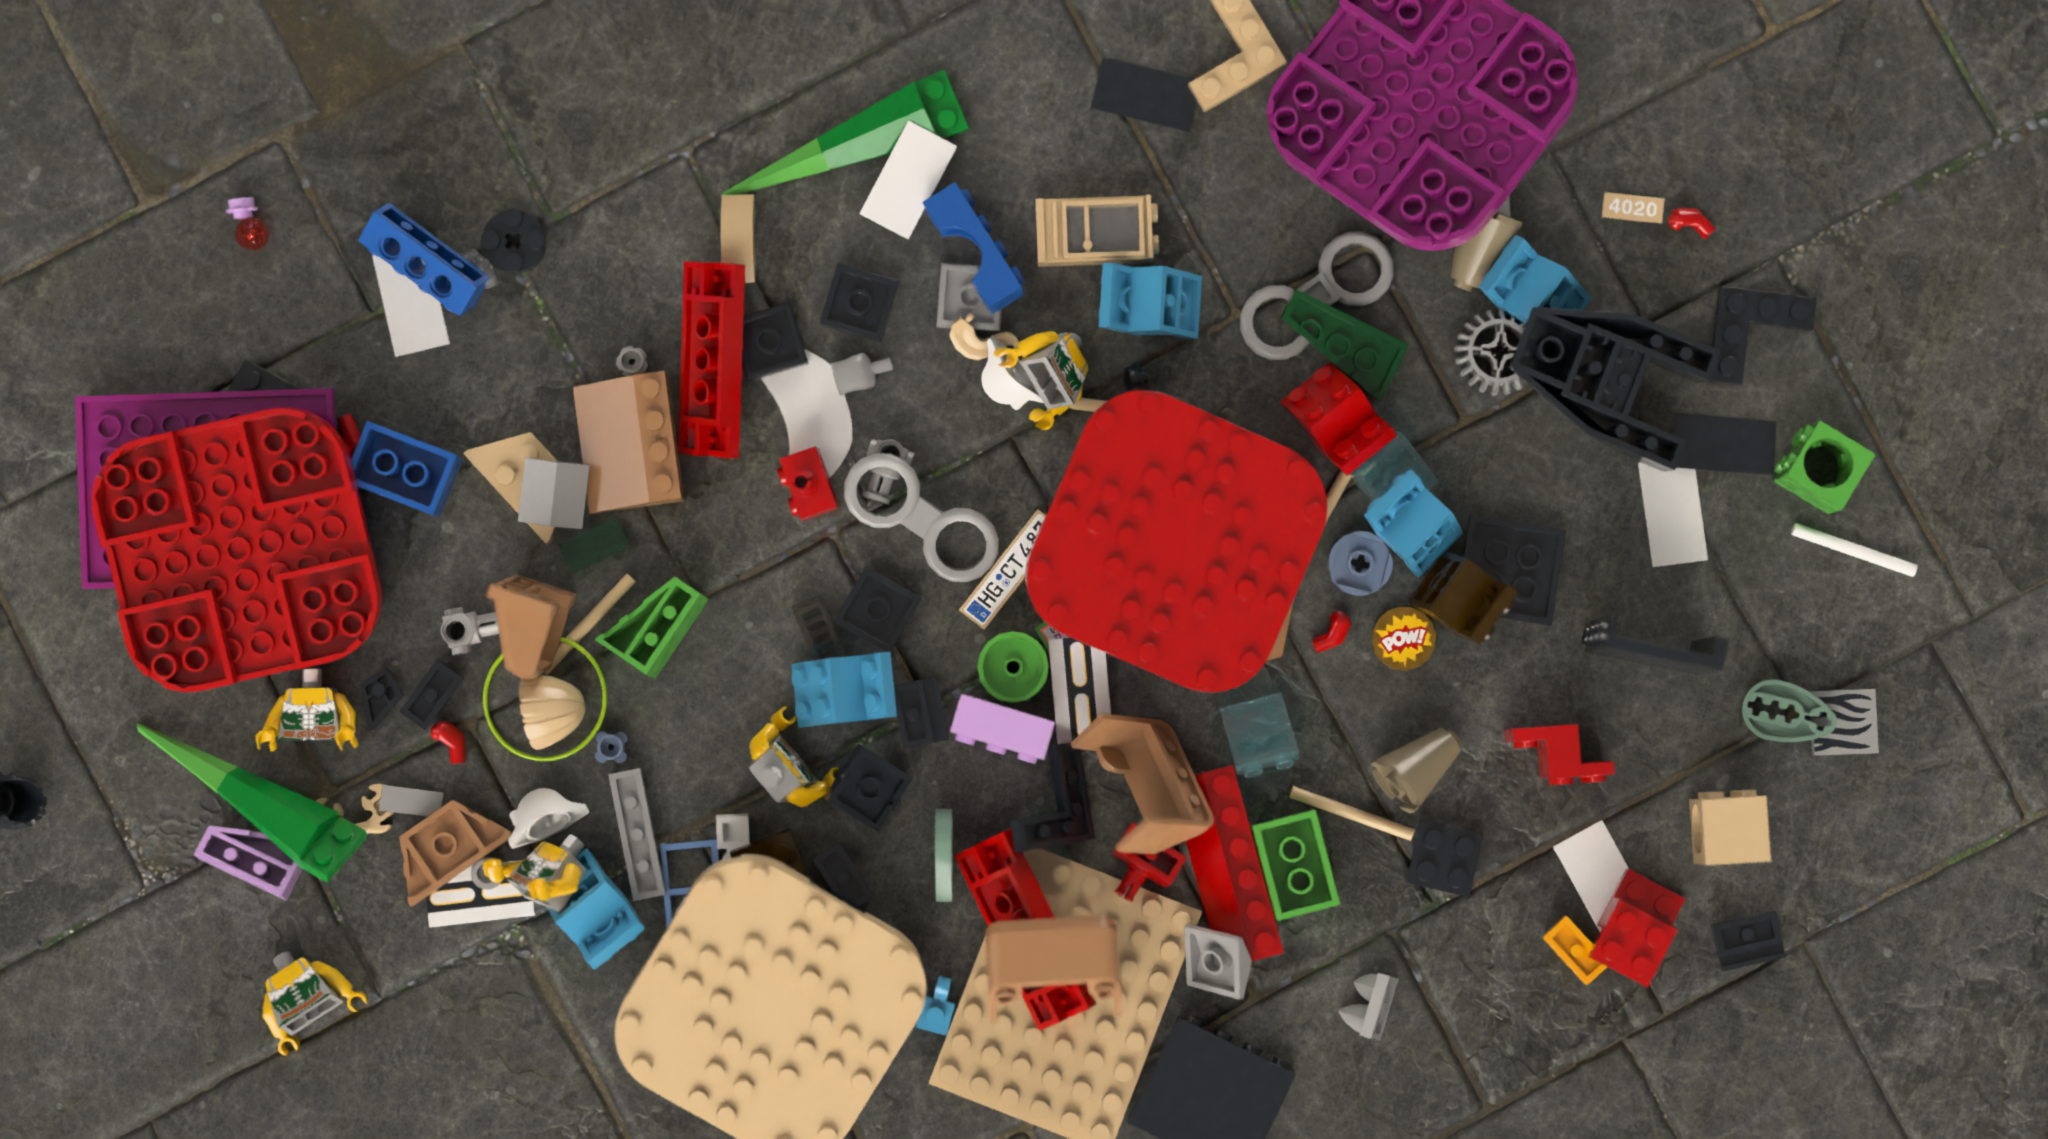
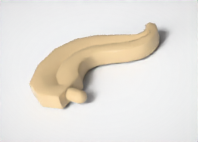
(969, 344)

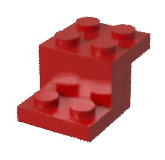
(1338, 418)
(1559, 754)
(1636, 927)

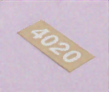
(1633, 207)

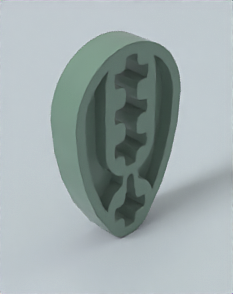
(1786, 693)
(944, 855)

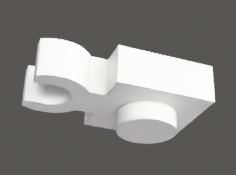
(732, 832)

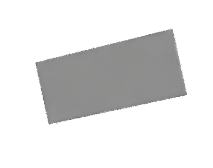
(410, 800)

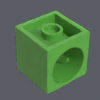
(1851, 459)

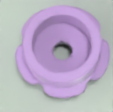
(241, 207)

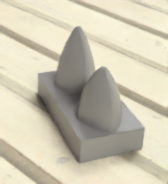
(1371, 1018)

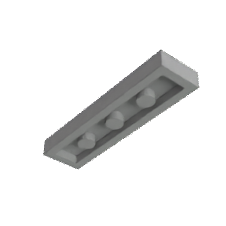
(637, 834)

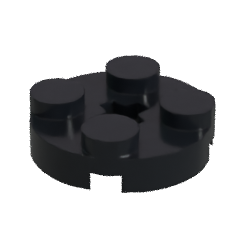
(513, 223)

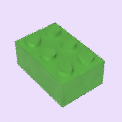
(1295, 865)

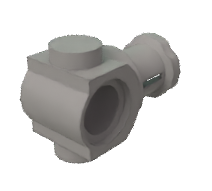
(885, 473)
(473, 628)

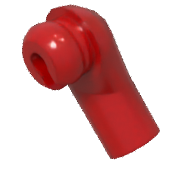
(1690, 217)
(350, 432)
(1337, 632)
(452, 738)

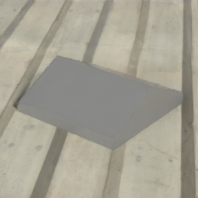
(553, 493)
(1216, 961)

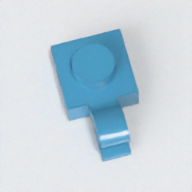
(936, 1010)

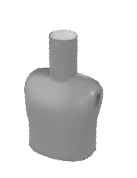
(858, 372)

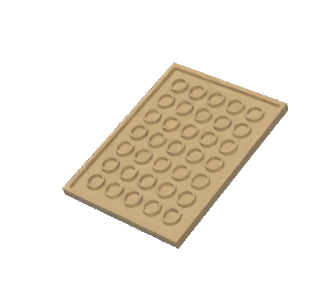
(1084, 1069)

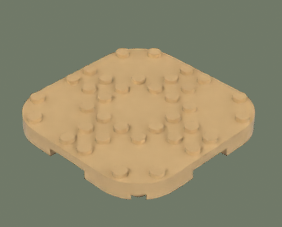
(770, 1004)

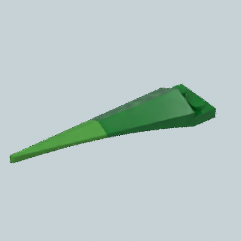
(869, 134)
(299, 826)

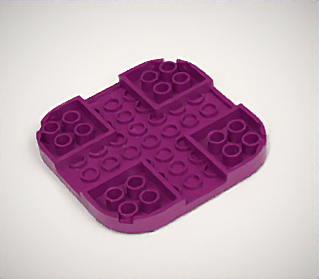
(1423, 111)

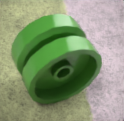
(994, 663)

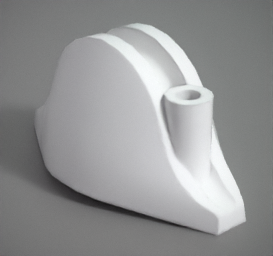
(1007, 384)
(542, 816)

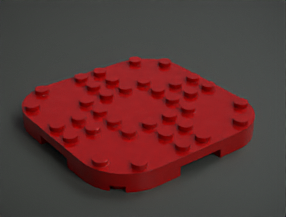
(1176, 541)
(237, 549)

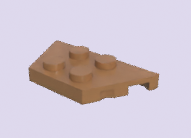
(446, 847)

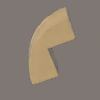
(738, 232)

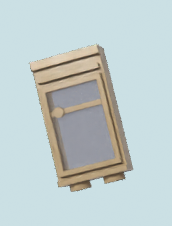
(1096, 230)

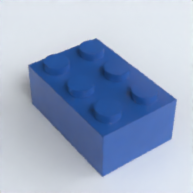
(404, 469)

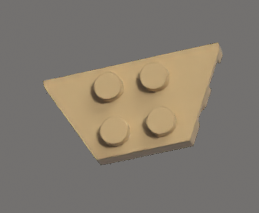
(504, 467)

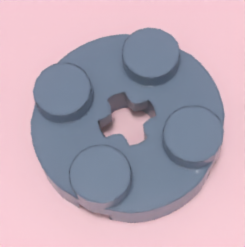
(1349, 548)

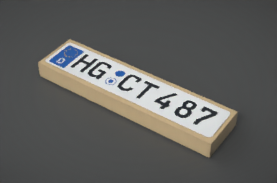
(1003, 576)

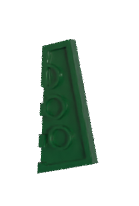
(1350, 344)

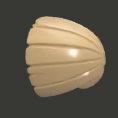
(549, 709)

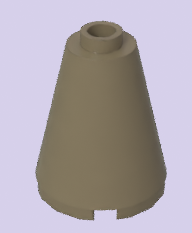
(1480, 253)
(1416, 767)

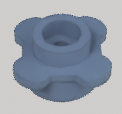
(603, 752)

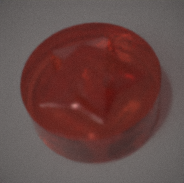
(252, 234)

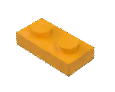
(1573, 949)

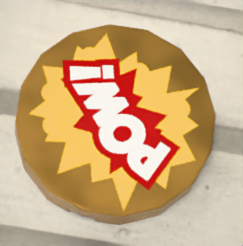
(1403, 638)

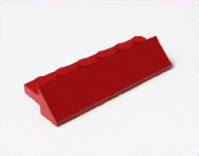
(711, 359)
(1230, 869)
(1009, 892)

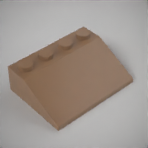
(629, 442)

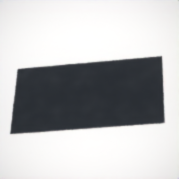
(1144, 94)
(1726, 444)

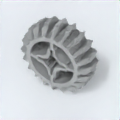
(1484, 352)

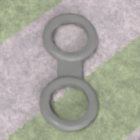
(1321, 288)
(921, 517)

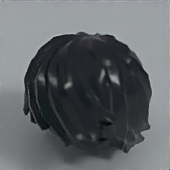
(20, 802)

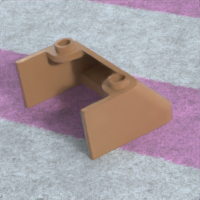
(1157, 776)
(1052, 954)

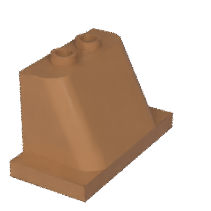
(529, 622)

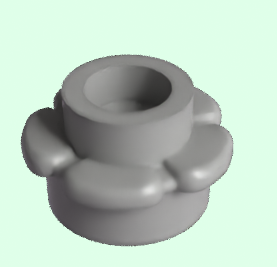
(631, 353)

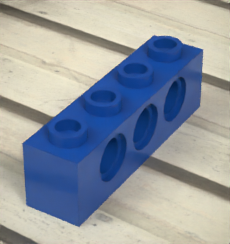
(440, 261)

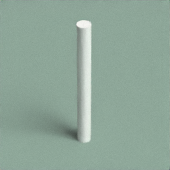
(1854, 549)

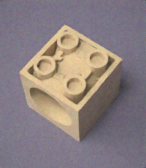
(1729, 828)

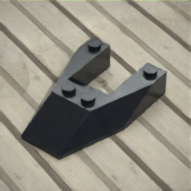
(1593, 369)

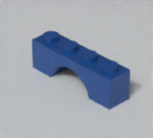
(953, 216)

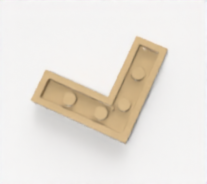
(1256, 61)

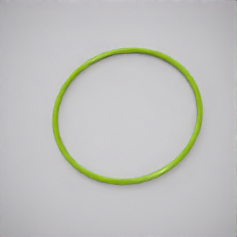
(556, 757)

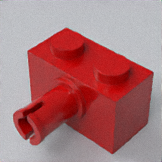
(808, 484)
(1159, 867)

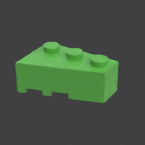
(656, 627)

